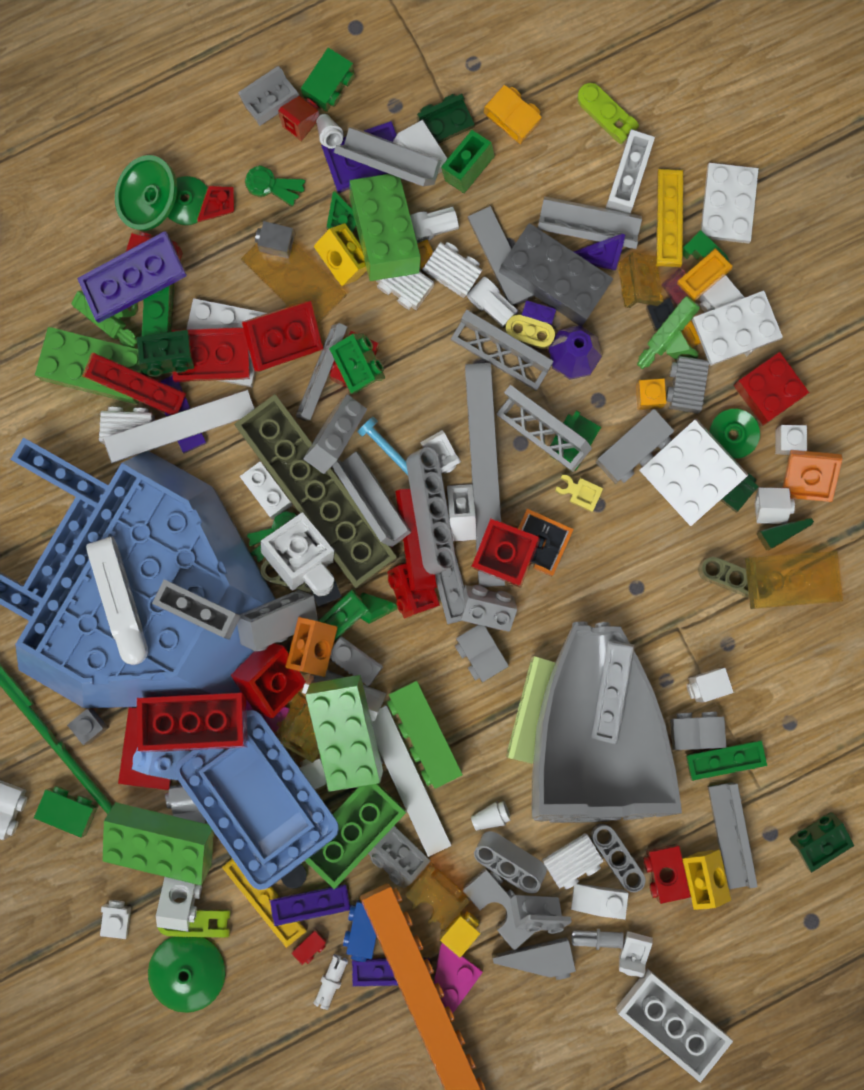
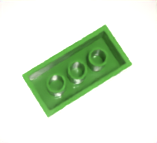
(384, 227)
(67, 354)
(344, 733)
(425, 734)
(362, 824)
(157, 843)

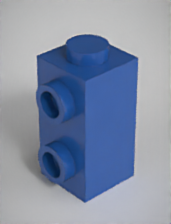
(362, 935)

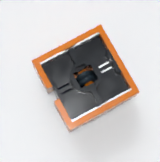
(552, 537)

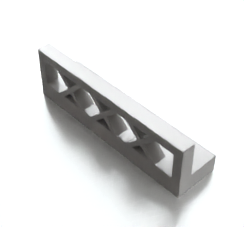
(389, 157)
(588, 221)
(506, 342)
(545, 419)
(371, 499)
(732, 835)

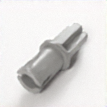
(597, 939)

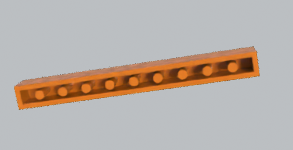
(418, 989)

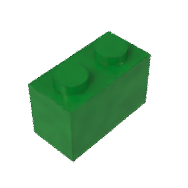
(328, 79)
(468, 161)
(65, 811)

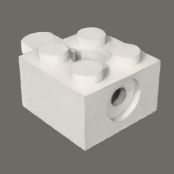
(300, 555)

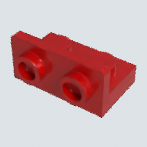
(410, 601)

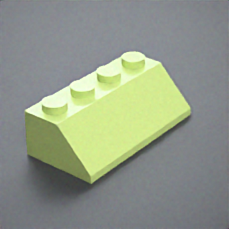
(524, 731)

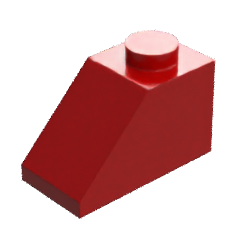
(299, 116)

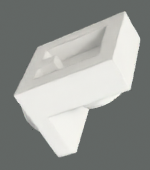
(115, 919)

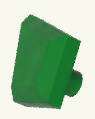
(340, 213)
(378, 607)

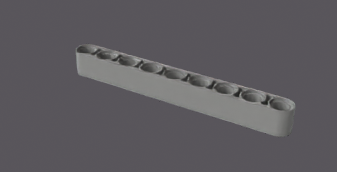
(483, 454)

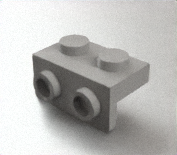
(267, 95)
(488, 607)

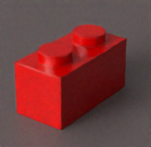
(305, 950)

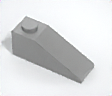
(545, 959)

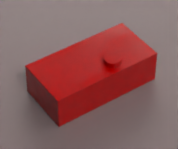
(191, 722)

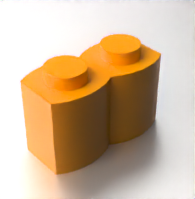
(512, 113)

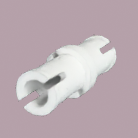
(331, 982)

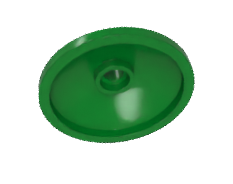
(145, 192)
(201, 962)

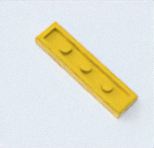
(669, 218)
(260, 901)

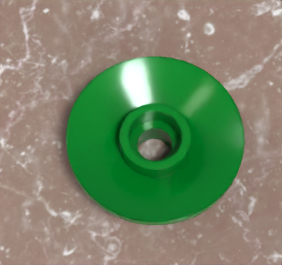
(187, 212)
(743, 424)

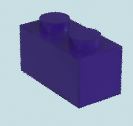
(538, 312)

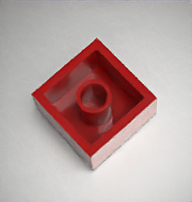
(771, 388)
(505, 552)
(267, 680)

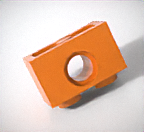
(311, 647)

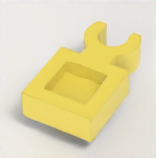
(583, 493)

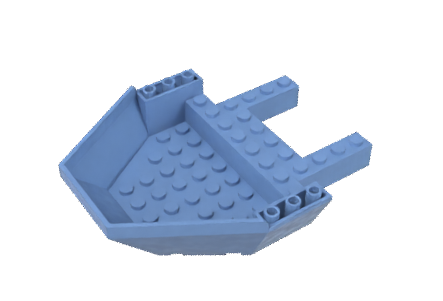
(164, 530)

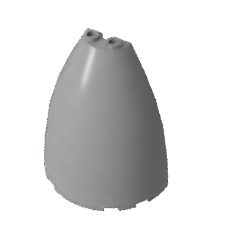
(590, 778)

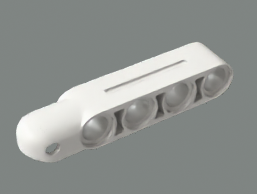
(118, 600)

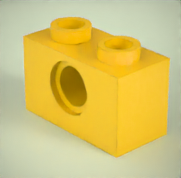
(342, 254)
(706, 879)
(461, 933)

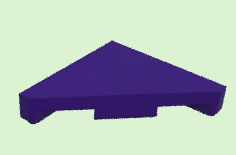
(604, 253)

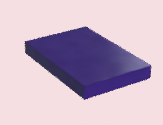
(346, 169)

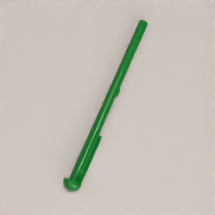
(23, 702)

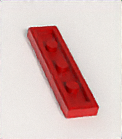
(133, 384)
(418, 576)

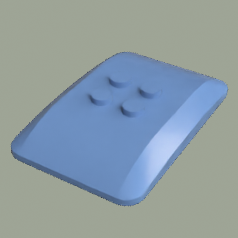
(258, 804)

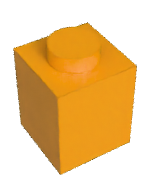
(651, 394)

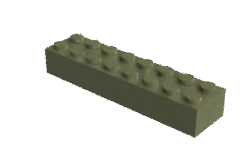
(319, 496)

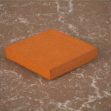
(812, 475)

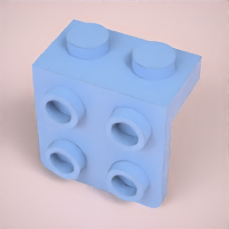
(158, 763)

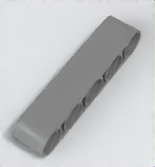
(434, 499)

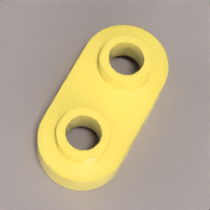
(529, 332)

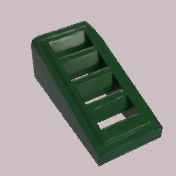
(776, 535)

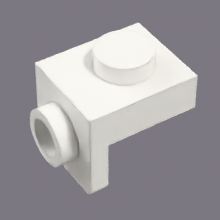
(446, 454)
(634, 954)

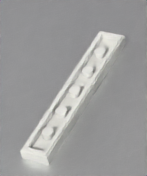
(178, 426)
(409, 784)

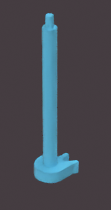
(388, 449)

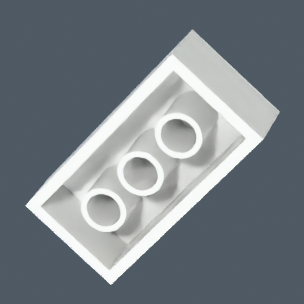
(674, 1025)

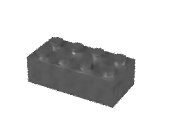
(555, 274)

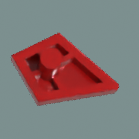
(217, 203)

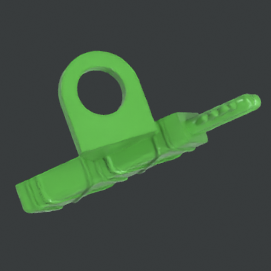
(112, 326)
(670, 335)

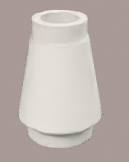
(329, 132)
(492, 816)

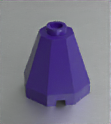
(575, 352)

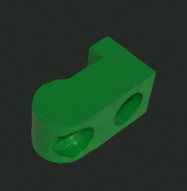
(700, 247)

